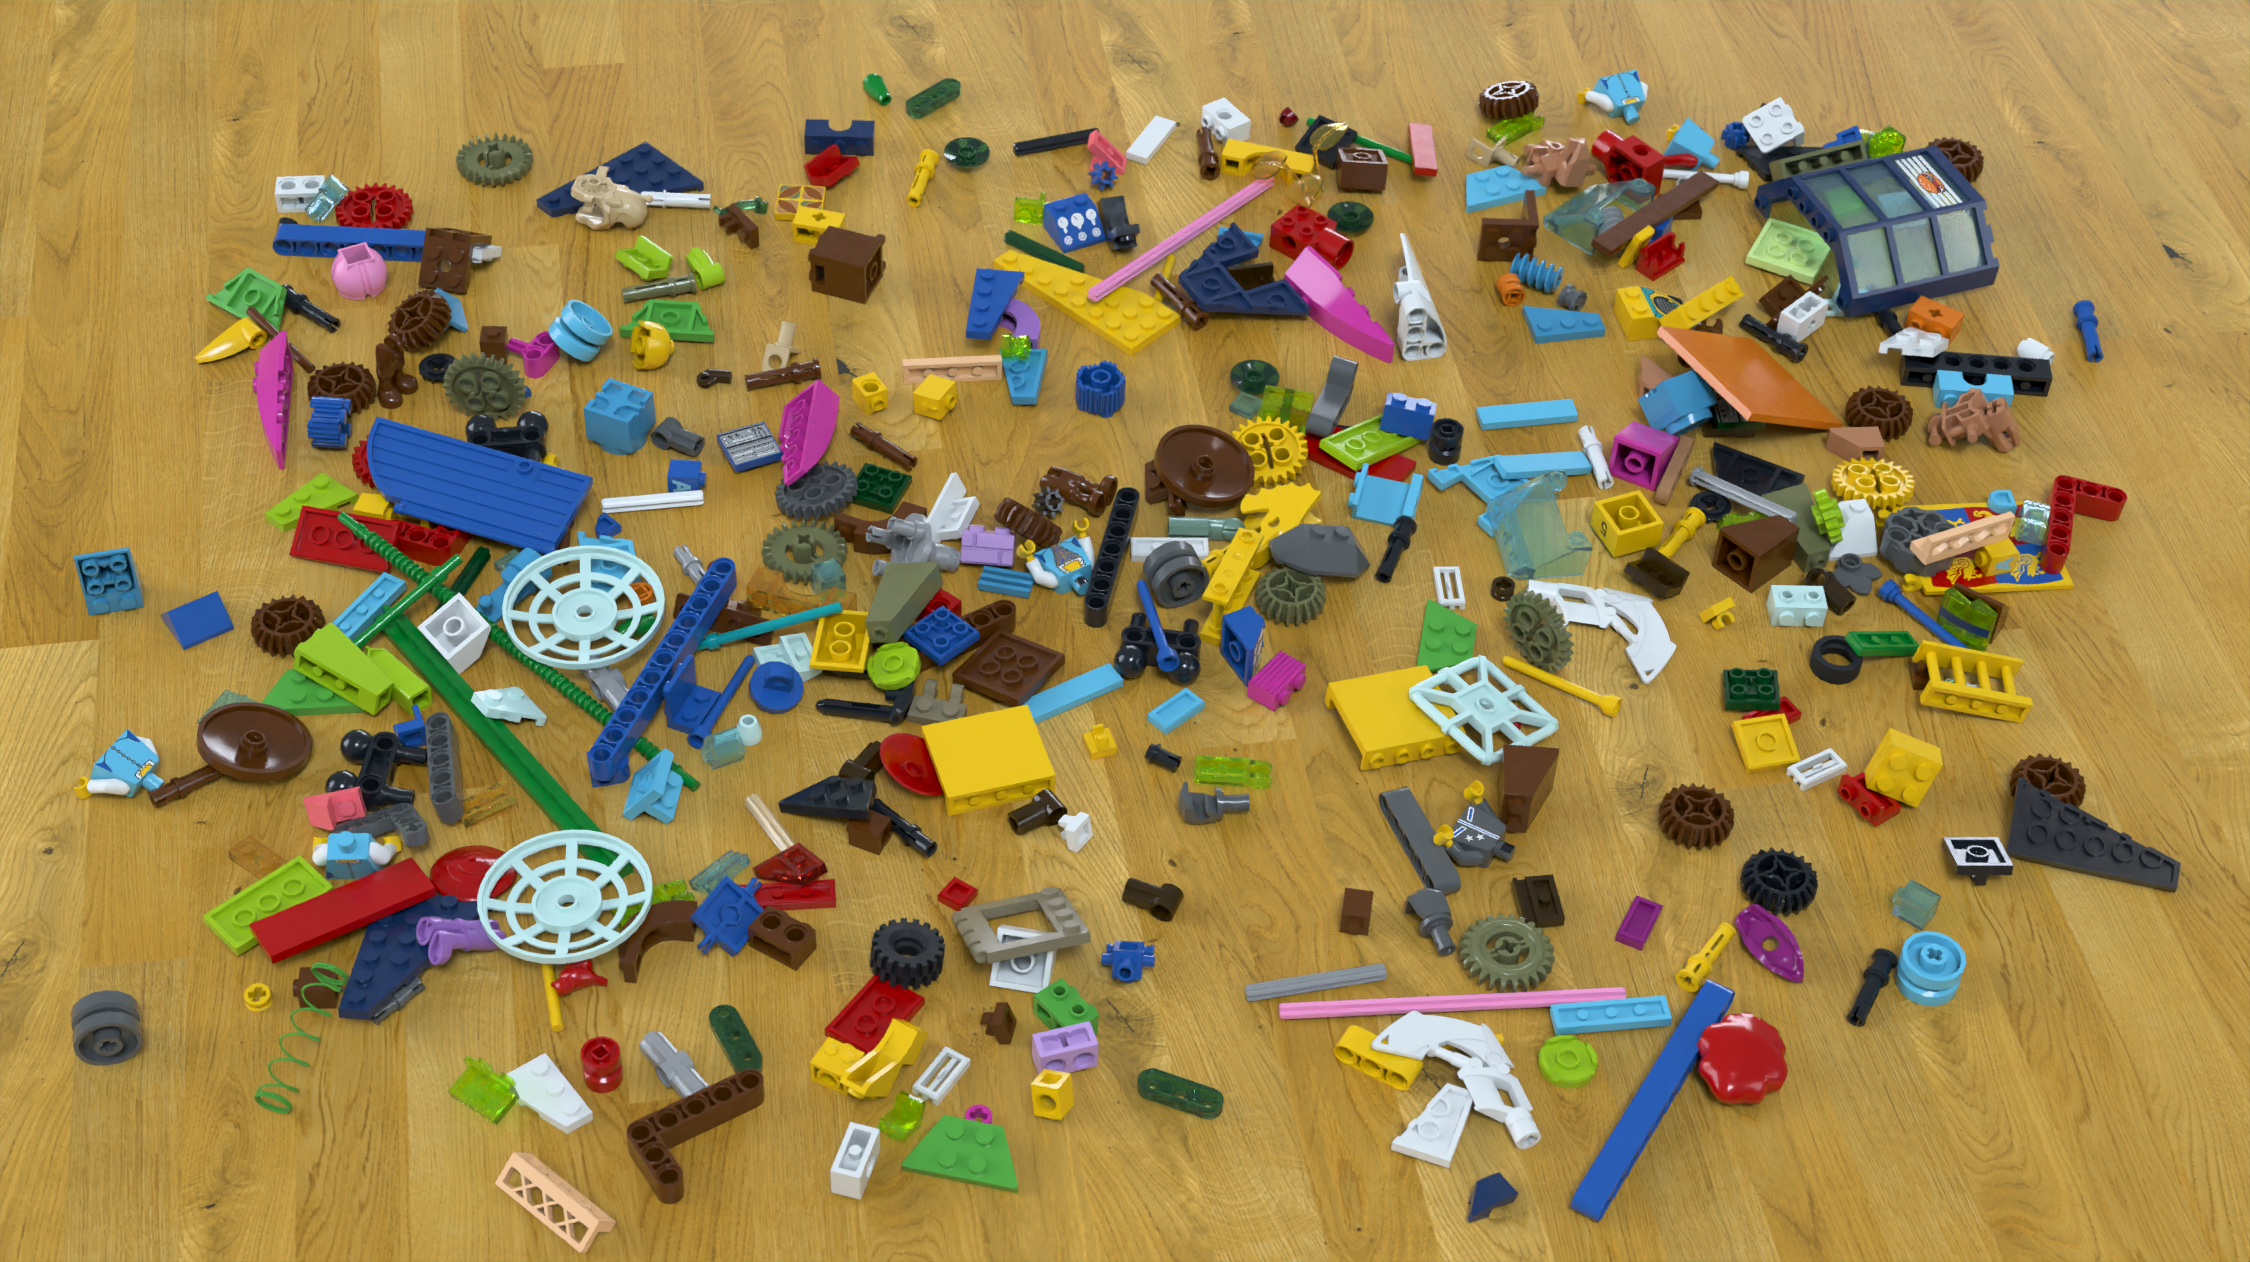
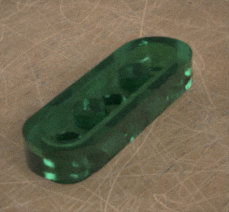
(933, 97)
(728, 1024)
(1170, 1086)

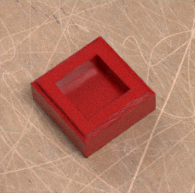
(957, 894)

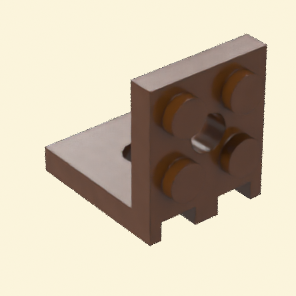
(1519, 232)
(456, 247)

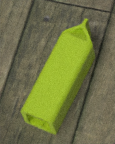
(407, 686)

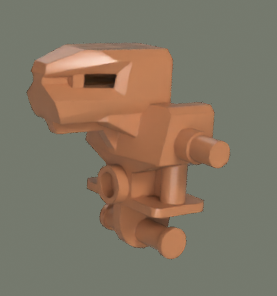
(1559, 162)
(1973, 417)

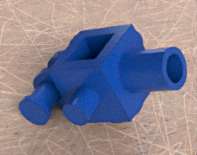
(1128, 959)

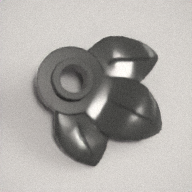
(1855, 574)

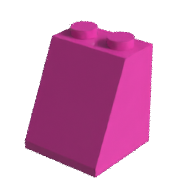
(1641, 455)

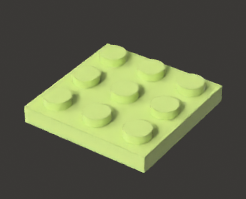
(1789, 251)

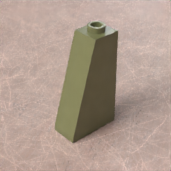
(1811, 547)
(901, 598)

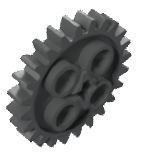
(817, 491)

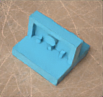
(654, 789)

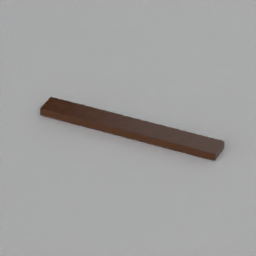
(1655, 213)

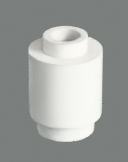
(2034, 349)

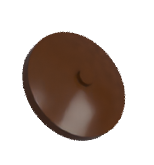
(1204, 466)
(253, 741)

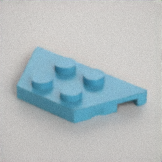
(1498, 187)
(604, 566)

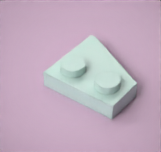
(508, 704)

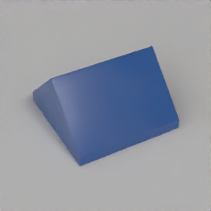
(198, 620)

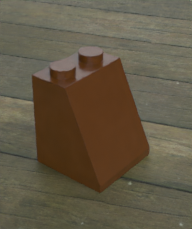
(1755, 550)
(1524, 784)

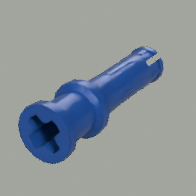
(2087, 324)

